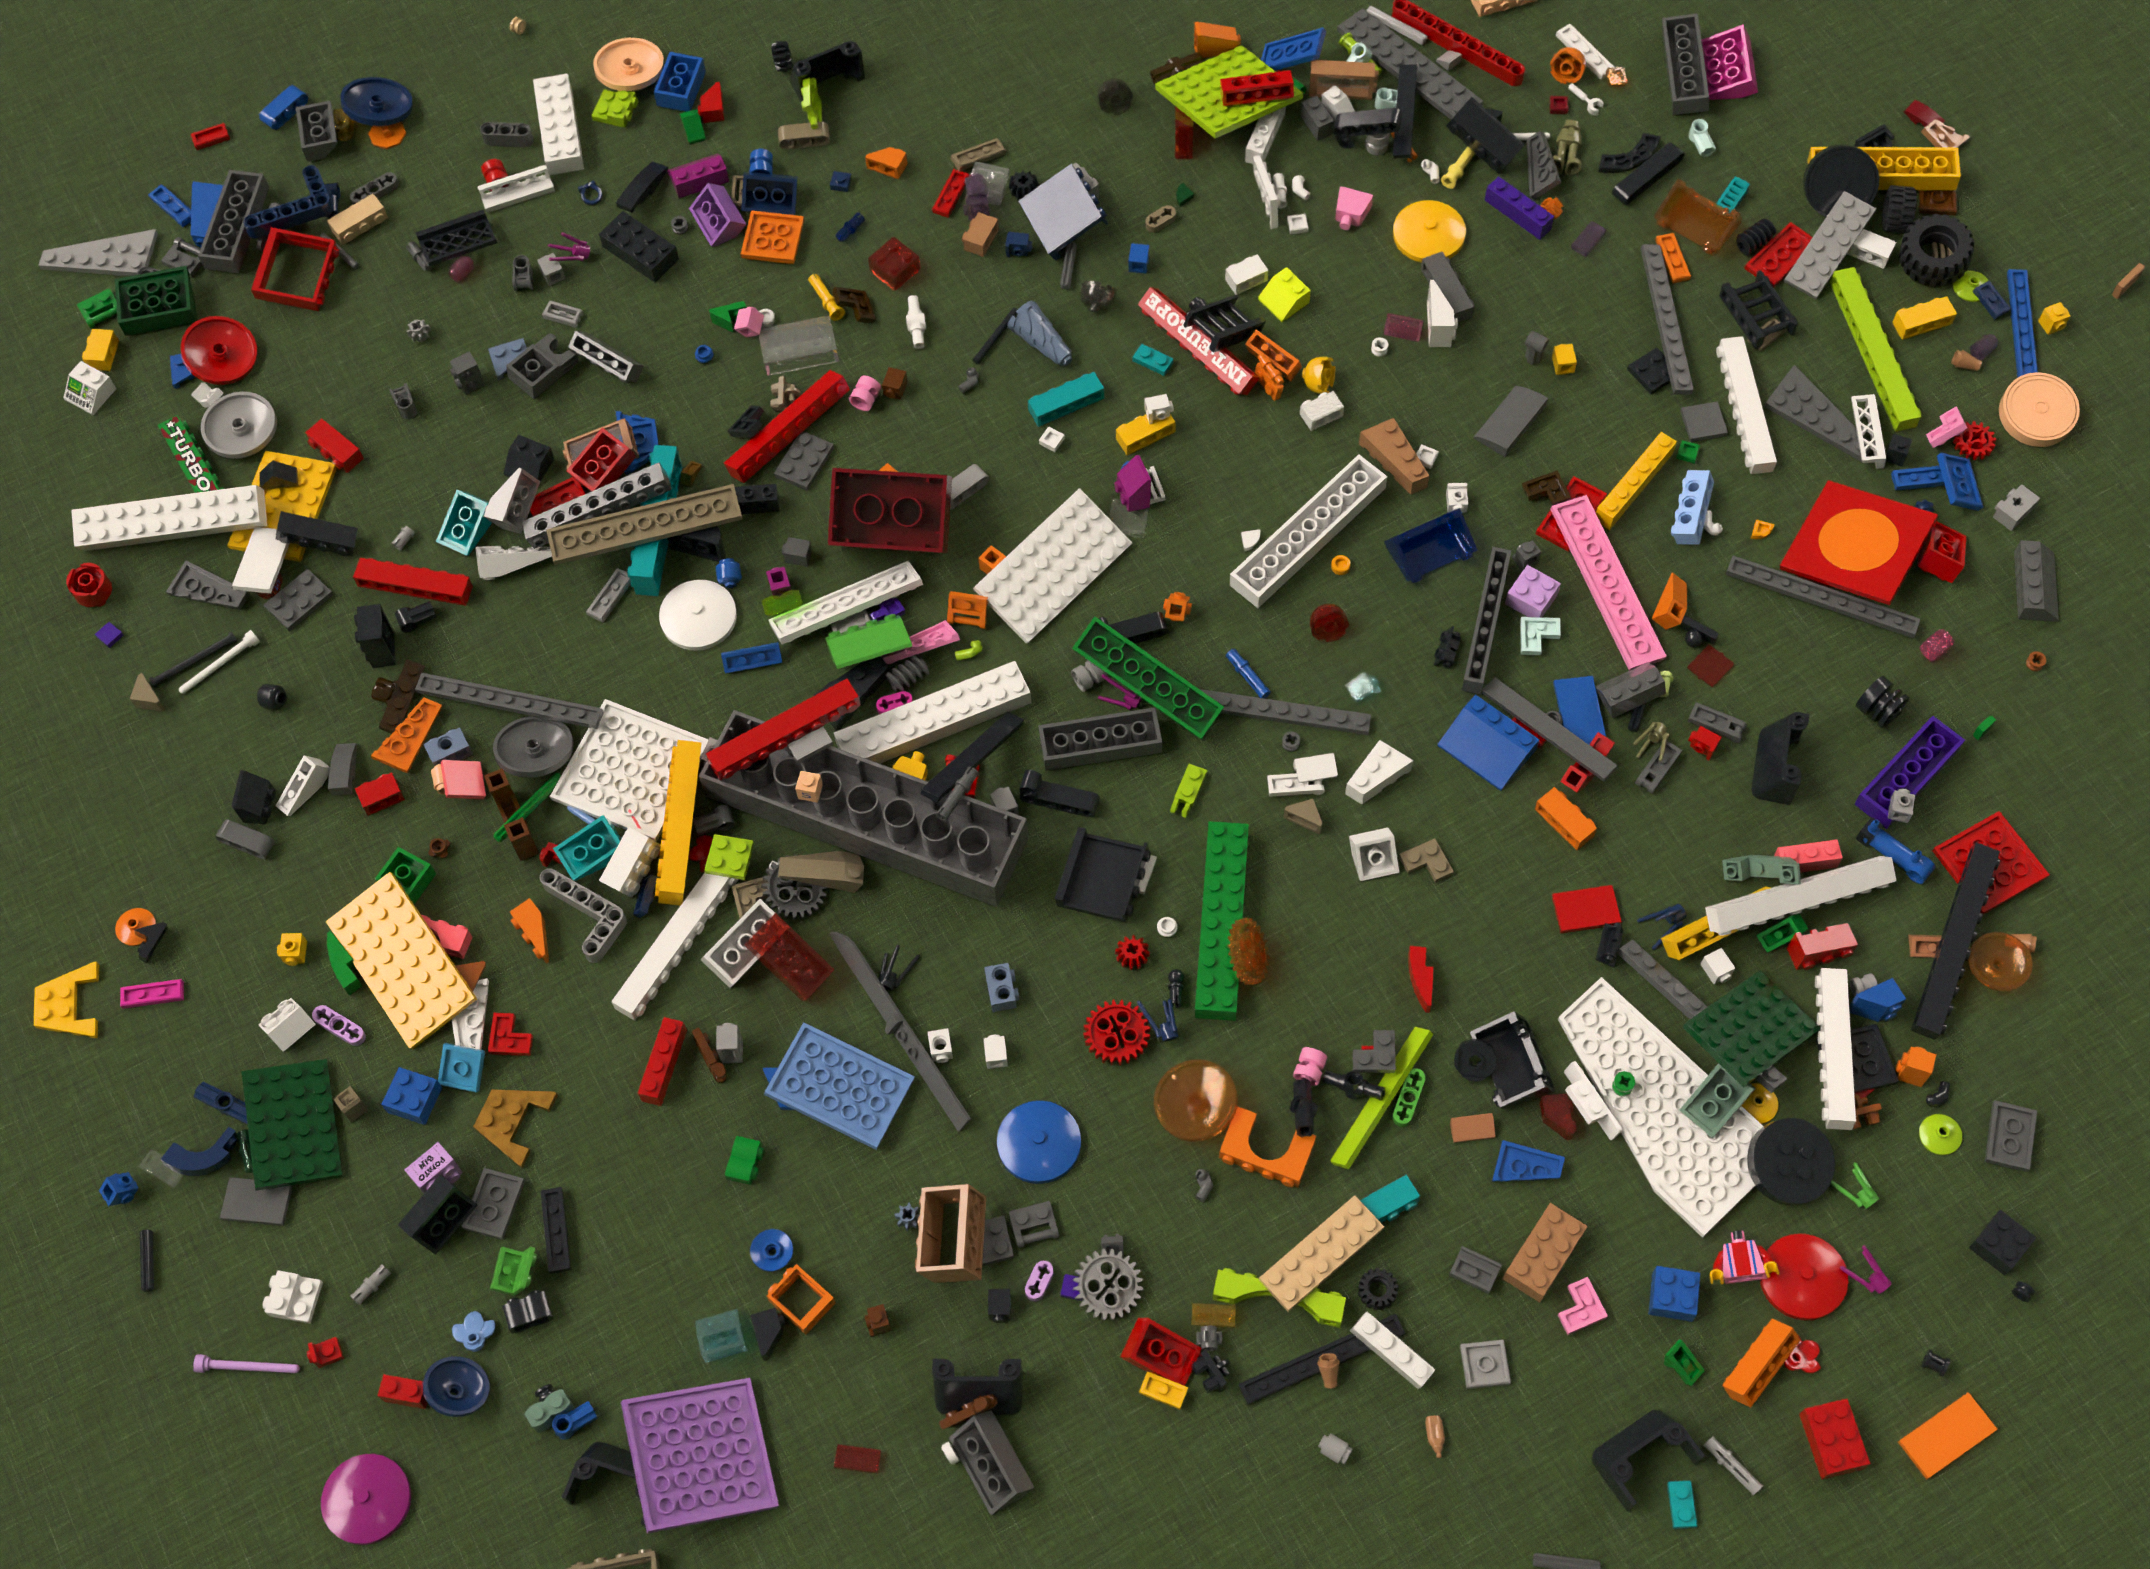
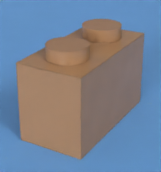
(980, 234)

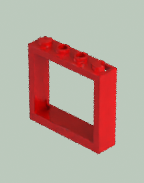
(268, 258)

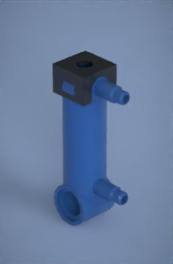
(1916, 866)

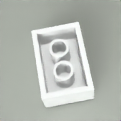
(630, 862)

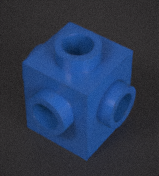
(118, 1189)

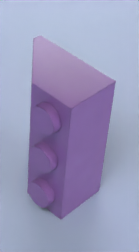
(717, 215)

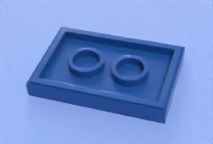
(1959, 481)

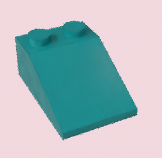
(464, 523)
(589, 848)

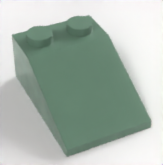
(1716, 1101)

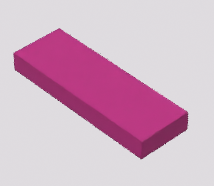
(151, 993)

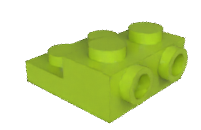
(615, 107)

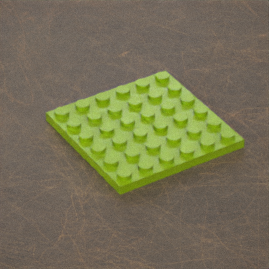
(1199, 95)

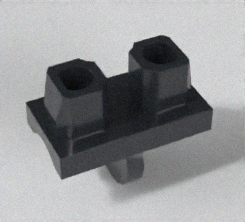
(1216, 1380)

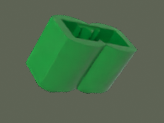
(744, 1160)

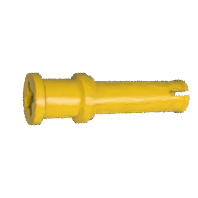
(829, 304)

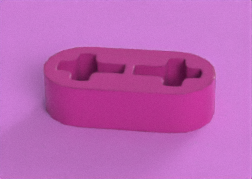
(893, 701)

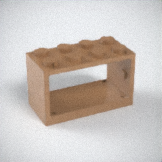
(969, 1237)

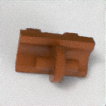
(1870, 1112)

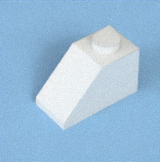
(1336, 102)

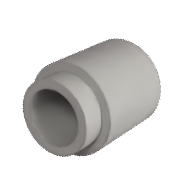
(1335, 1448)

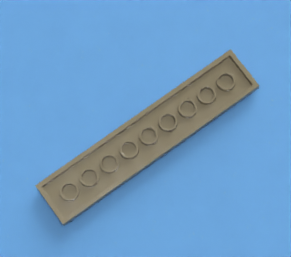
(644, 524)

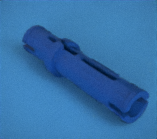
(1242, 667)

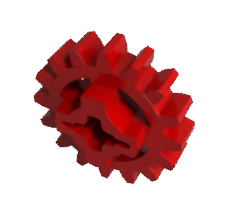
(1975, 441)

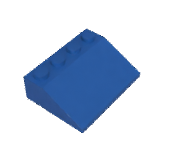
(1488, 742)

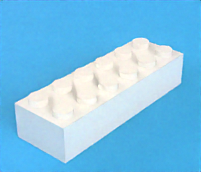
(558, 124)

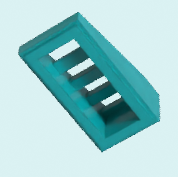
(1737, 186)

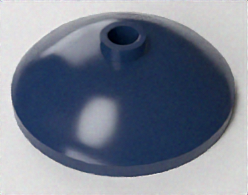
(456, 1376)

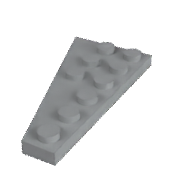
(111, 256)

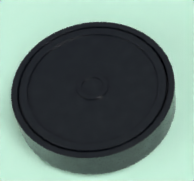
(1836, 171)
(1791, 1161)

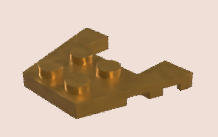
(503, 1116)

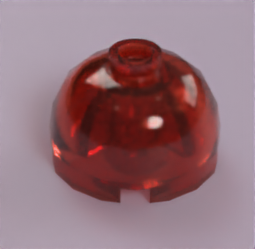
(1328, 622)

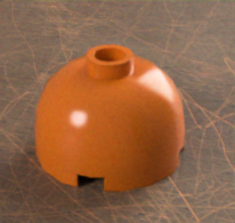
(1568, 65)

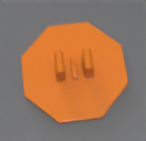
(387, 136)

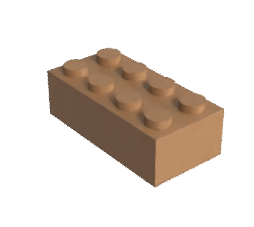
(1545, 1252)

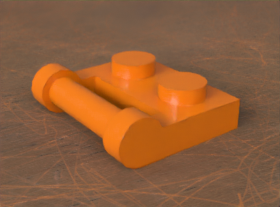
(969, 605)

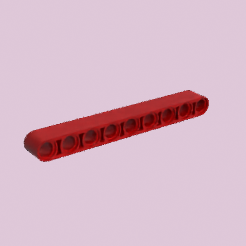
(1458, 41)

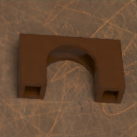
(507, 804)

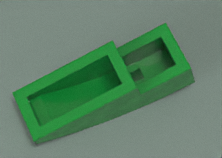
(342, 964)

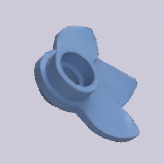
(473, 1328)

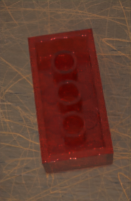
(788, 957)

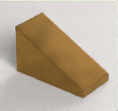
(689, 473)

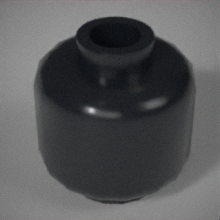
(271, 696)

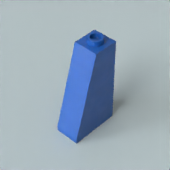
(202, 208)

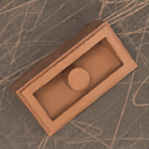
(1923, 945)
(1472, 1127)

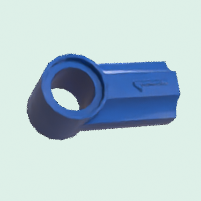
(576, 1419)

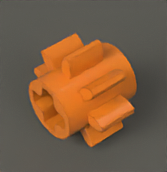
(1553, 206)

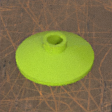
(1967, 283)
(1934, 1140)

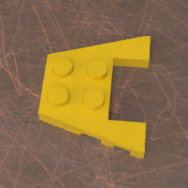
(57, 1003)

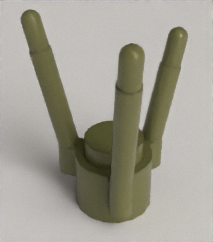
(1656, 733)

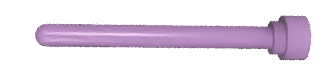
(203, 1363)

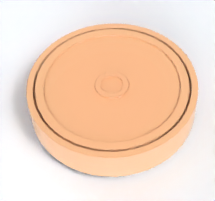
(2039, 409)

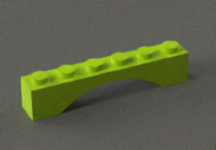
(1234, 1287)

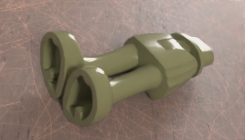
(1569, 140)

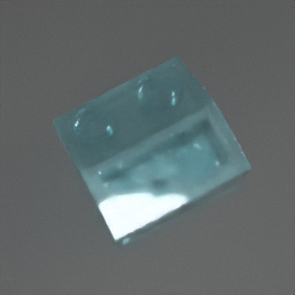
(720, 1335)

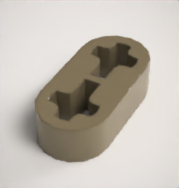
(1161, 219)

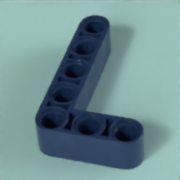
(293, 212)

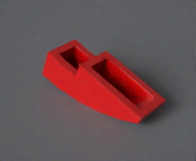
(1421, 976)

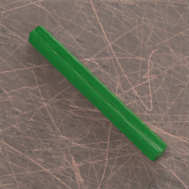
(529, 806)

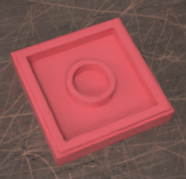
(463, 779)

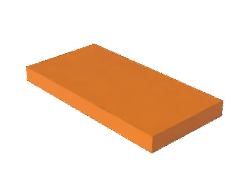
(1947, 1435)

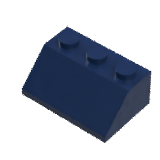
(769, 193)

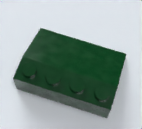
(155, 300)

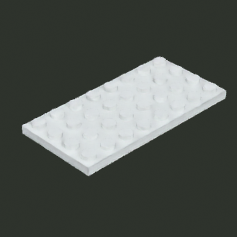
(1052, 565)

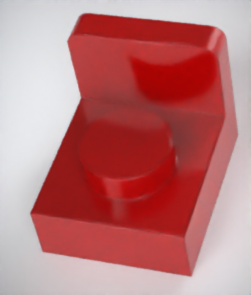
(548, 854)
(325, 1352)

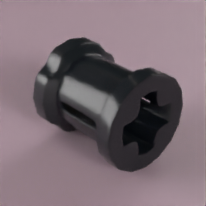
(1935, 1362)

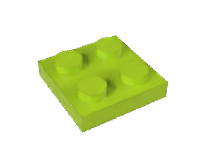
(729, 857)

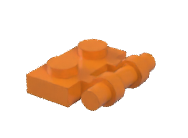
(1269, 377)

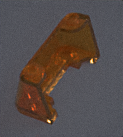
(1697, 218)

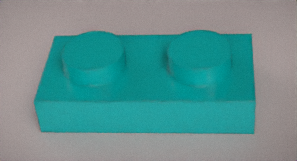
(1153, 359)
(1682, 1504)

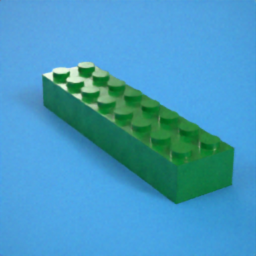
(1148, 678)

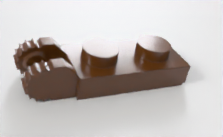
(710, 1056)
(970, 1409)

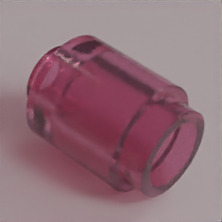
(461, 268)

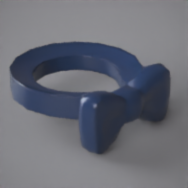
(592, 184)

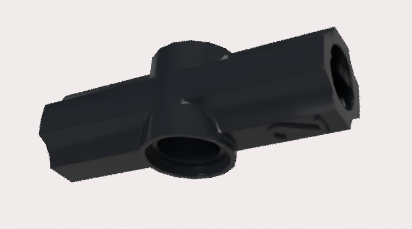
(1303, 1108)

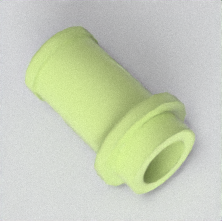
(1668, 678)

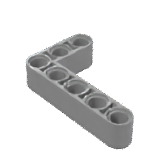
(588, 907)

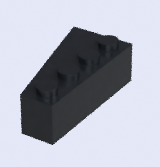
(865, 680)

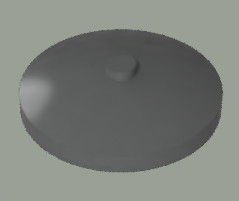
(533, 746)

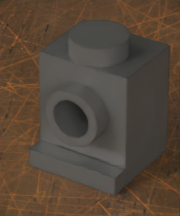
(1526, 552)

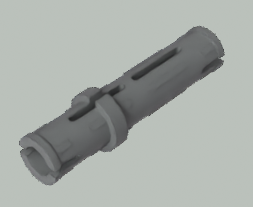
(962, 787)

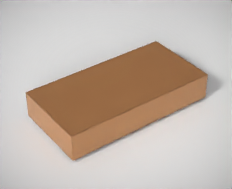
(2128, 280)

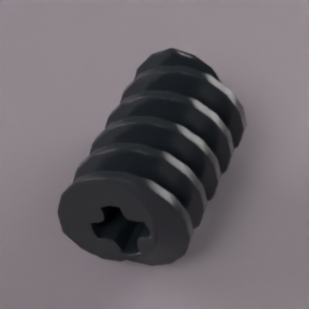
(1755, 236)

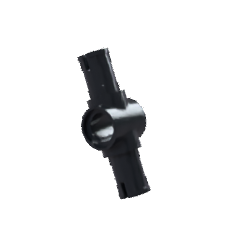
(1353, 1085)

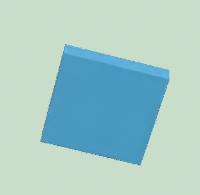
(461, 1067)

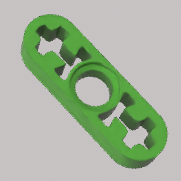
(1409, 1113)

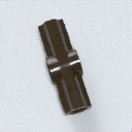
(1175, 66)

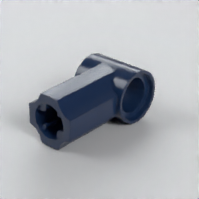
(334, 194)

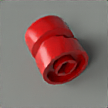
(494, 170)

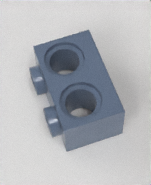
(1000, 987)

